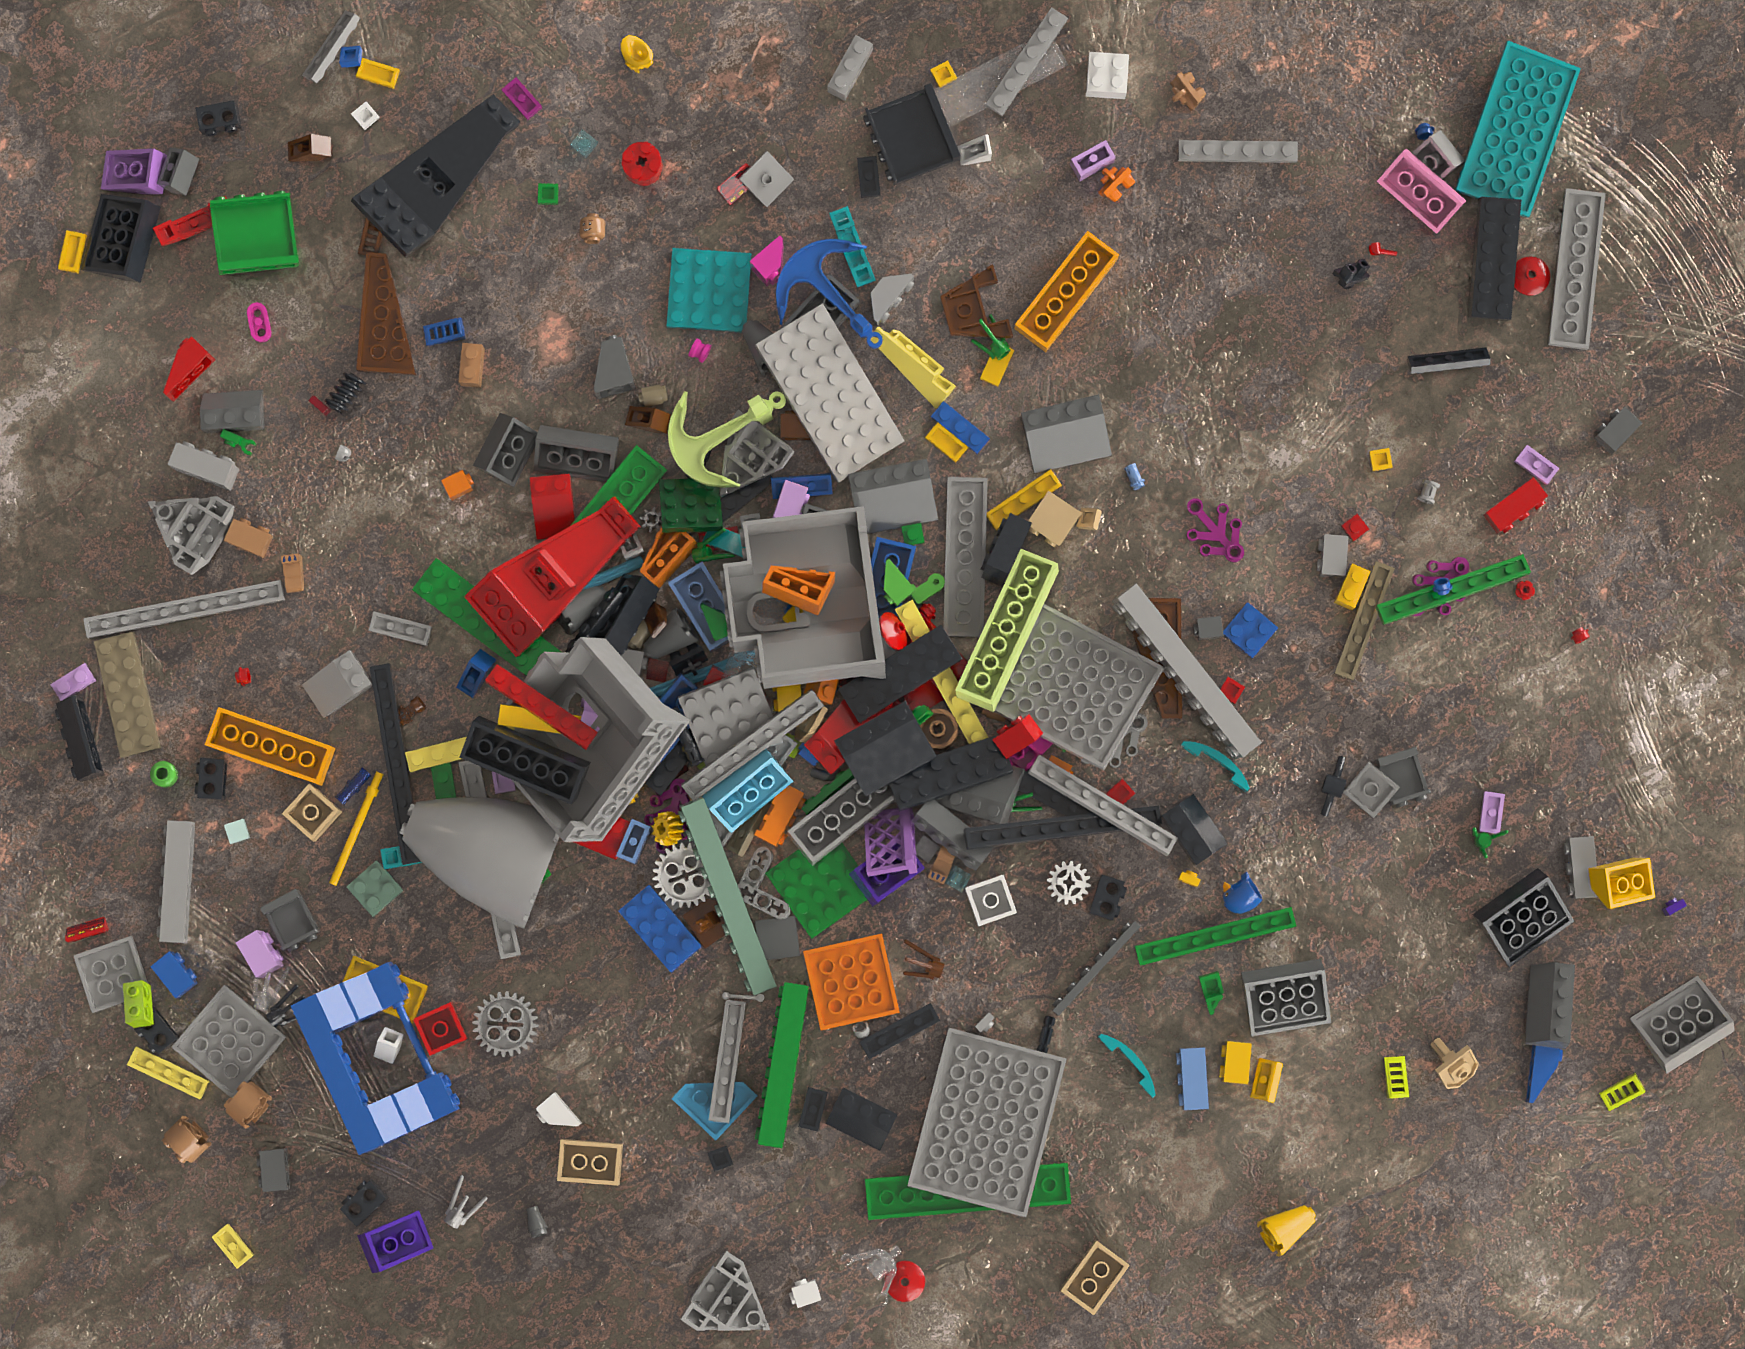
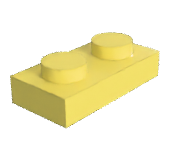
(232, 1246)

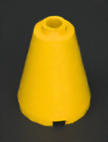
(1286, 1228)

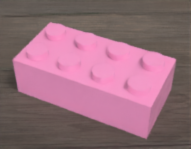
(1421, 191)

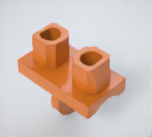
(1122, 176)

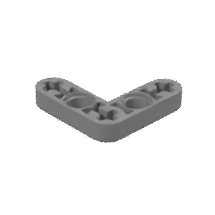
(755, 884)

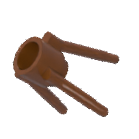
(933, 968)

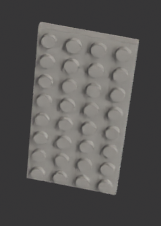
(829, 392)

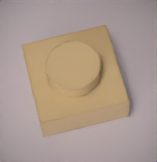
(1089, 518)

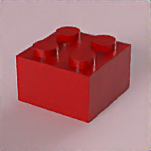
(440, 1028)

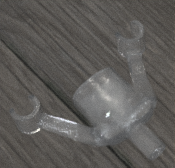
(879, 1266)

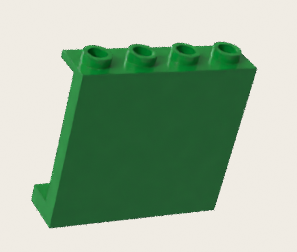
(254, 233)

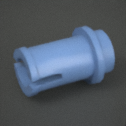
(1134, 477)

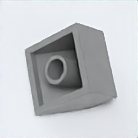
(1439, 155)

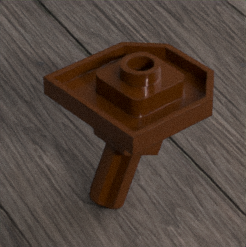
(705, 922)

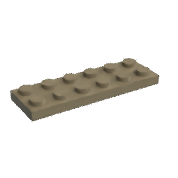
(127, 694)

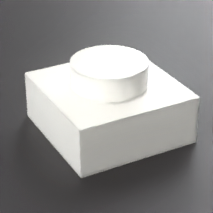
(365, 115)

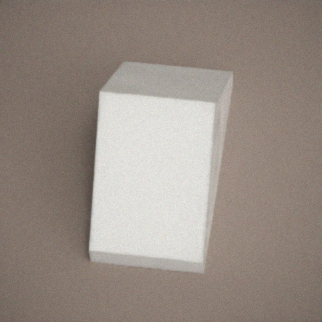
(975, 151)

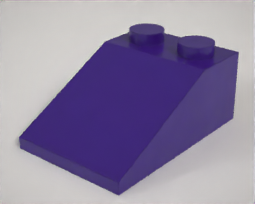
(395, 1242)

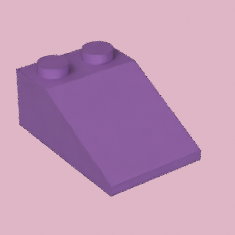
(133, 171)

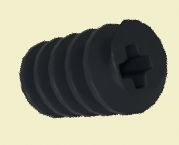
(344, 392)

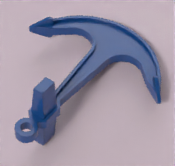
(806, 267)

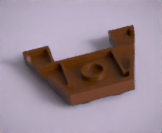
(965, 308)

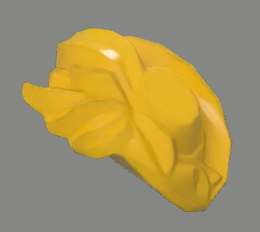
(636, 53)

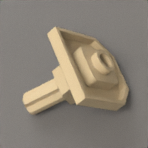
(810, 726)
(1456, 1067)

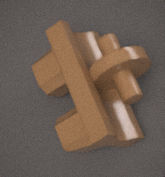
(1185, 92)

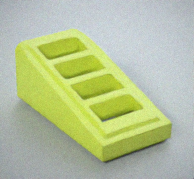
(1399, 1094)
(1633, 1094)

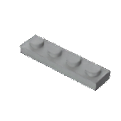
(330, 47)

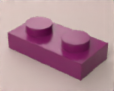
(521, 98)

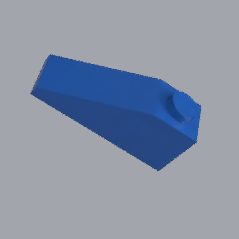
(1542, 1065)

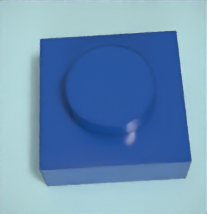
(350, 56)

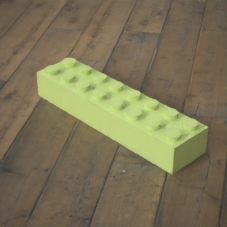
(1007, 630)

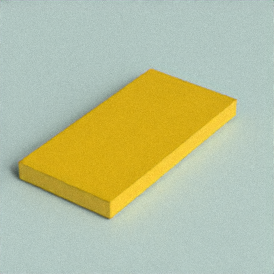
(416, 989)

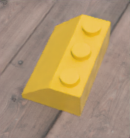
(1623, 882)

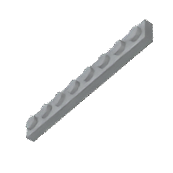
(752, 744)
(1102, 805)

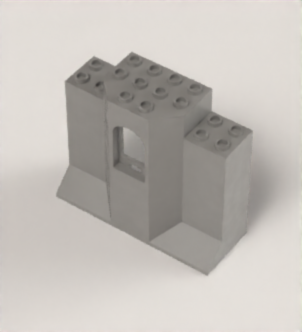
(824, 647)
(627, 749)

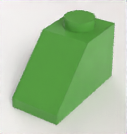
(896, 585)

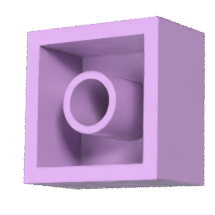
(260, 953)

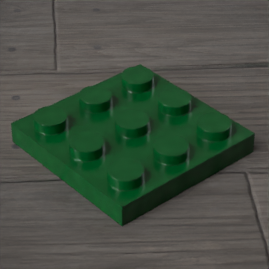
(689, 506)

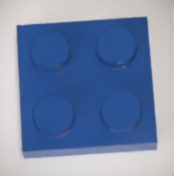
(1249, 630)

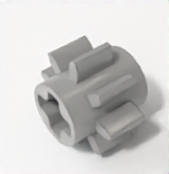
(651, 526)

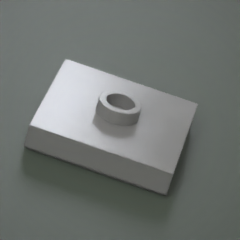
(766, 179)
(1371, 789)

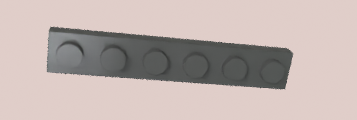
(1089, 973)

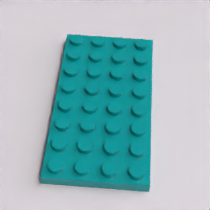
(1518, 126)

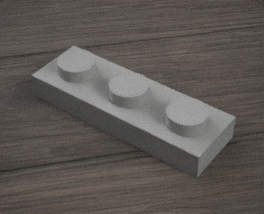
(400, 628)

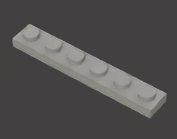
(1026, 61)
(1238, 151)
(727, 1061)

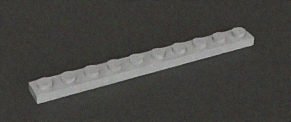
(184, 609)
(504, 931)

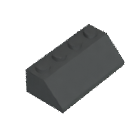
(575, 453)
(948, 831)
(1550, 1005)

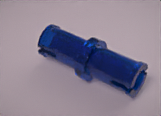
(353, 786)

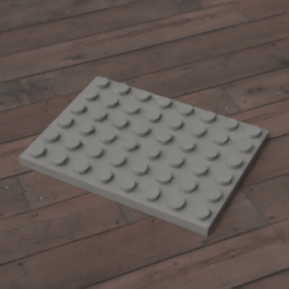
(1078, 686)
(987, 1122)

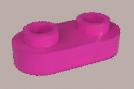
(259, 323)

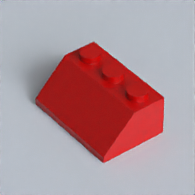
(611, 843)

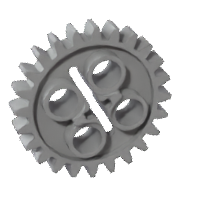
(506, 1006)

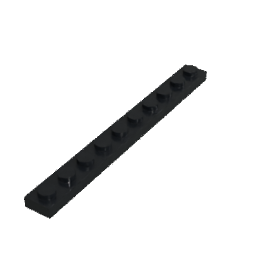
(393, 752)
(1048, 829)

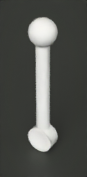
(760, 997)

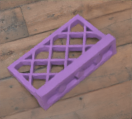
(905, 838)

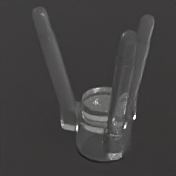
(262, 999)

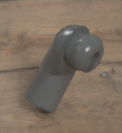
(823, 775)

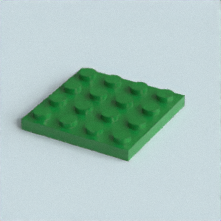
(818, 892)

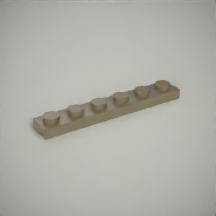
(1364, 621)

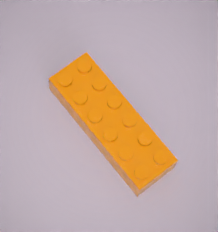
(1066, 291)
(270, 746)

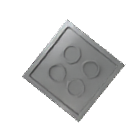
(105, 971)

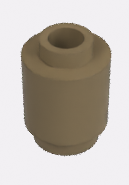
(653, 395)
(640, 637)

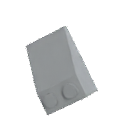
(337, 684)

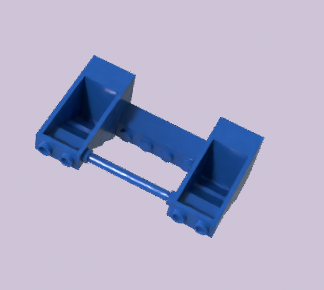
(343, 1007)

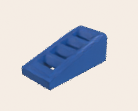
(448, 323)

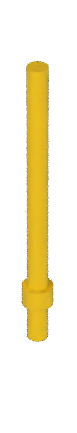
(372, 792)

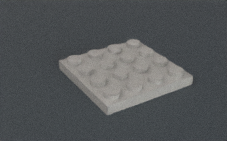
(726, 712)
(229, 1041)

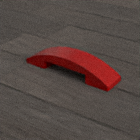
(184, 227)

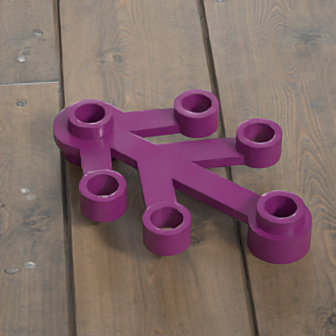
(1216, 533)
(1453, 573)
(674, 807)

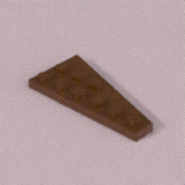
(382, 333)
(1165, 694)

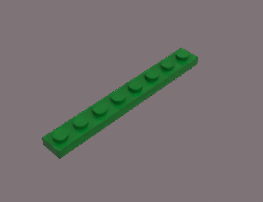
(1462, 587)
(921, 713)
(1215, 936)

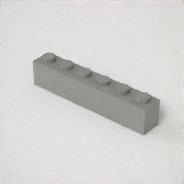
(176, 881)

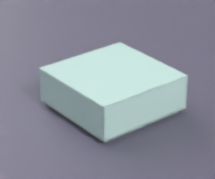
(237, 831)

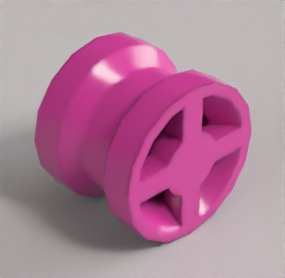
(699, 350)

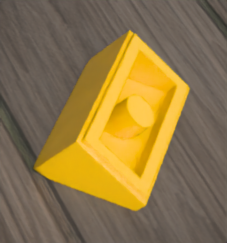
(1266, 1080)

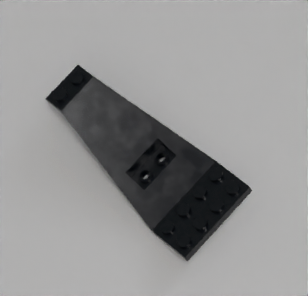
(408, 204)

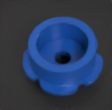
(1424, 131)
(1442, 586)

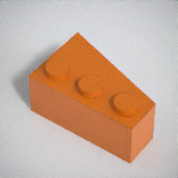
(666, 556)
(799, 587)
(780, 816)

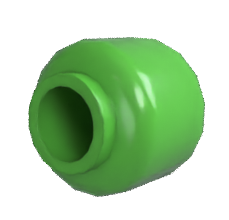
(164, 774)

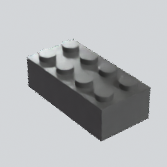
(817, 298)

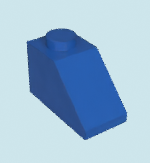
(476, 672)

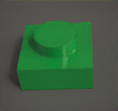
(548, 194)
(913, 534)

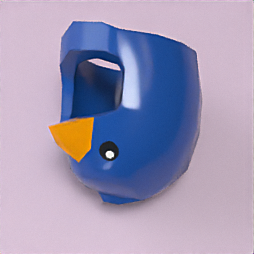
(1242, 895)

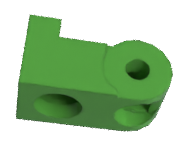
(928, 589)

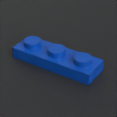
(960, 427)
(817, 484)

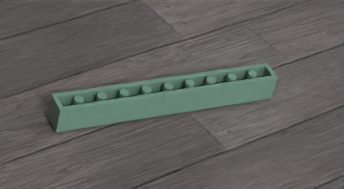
(727, 895)

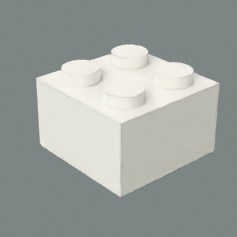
(1107, 75)
(990, 900)

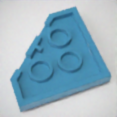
(696, 1102)

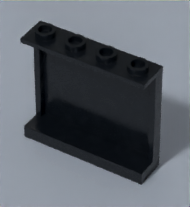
(912, 135)

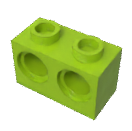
(138, 1004)

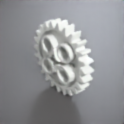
(692, 891)

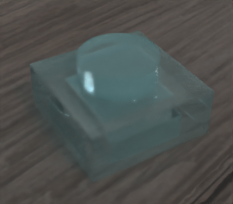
(584, 143)
(958, 879)

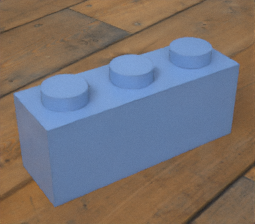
(1192, 1078)

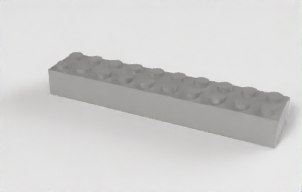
(1186, 672)

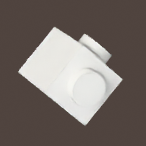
(388, 1045)
(804, 1293)

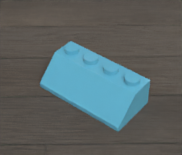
(747, 790)

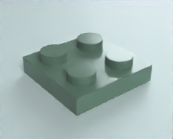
(375, 888)

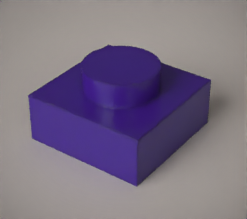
(1673, 906)

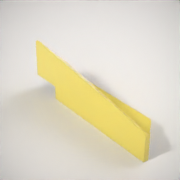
(915, 366)

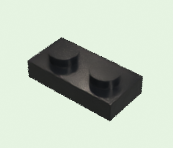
(868, 177)
(813, 1109)

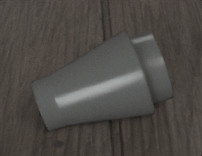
(536, 1223)

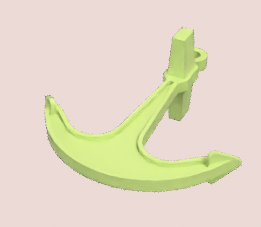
(691, 450)

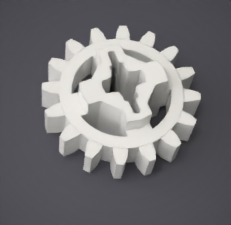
(1077, 883)

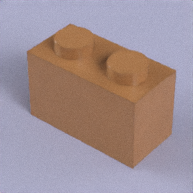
(471, 365)
(248, 538)

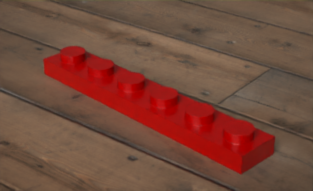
(541, 707)

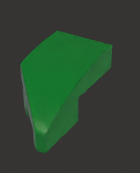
(716, 621)
(1212, 990)

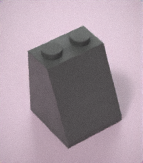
(613, 369)

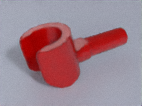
(1375, 249)

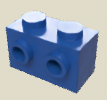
(174, 974)

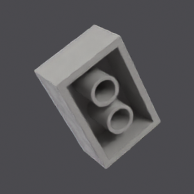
(203, 465)

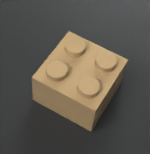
(312, 812)

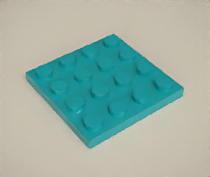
(708, 290)

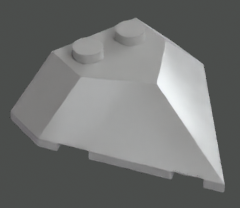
(752, 455)
(193, 528)
(725, 1299)

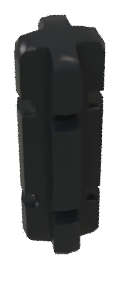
(1046, 1034)

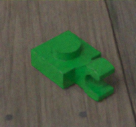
(232, 440)

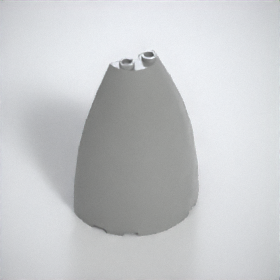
(484, 850)

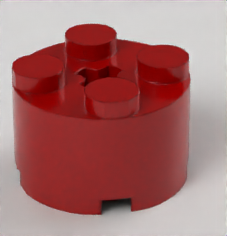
(649, 155)

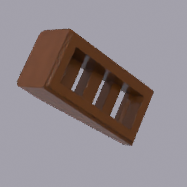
(365, 234)
(656, 619)

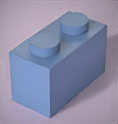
(634, 841)

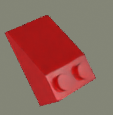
(188, 365)
(552, 504)

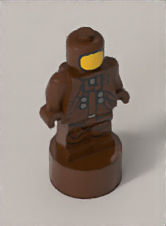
(416, 706)

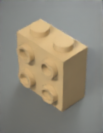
(1053, 519)

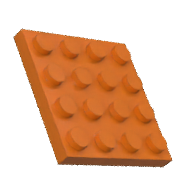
(851, 982)

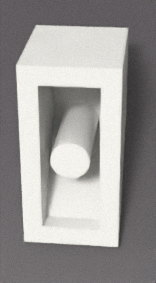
(556, 1112)

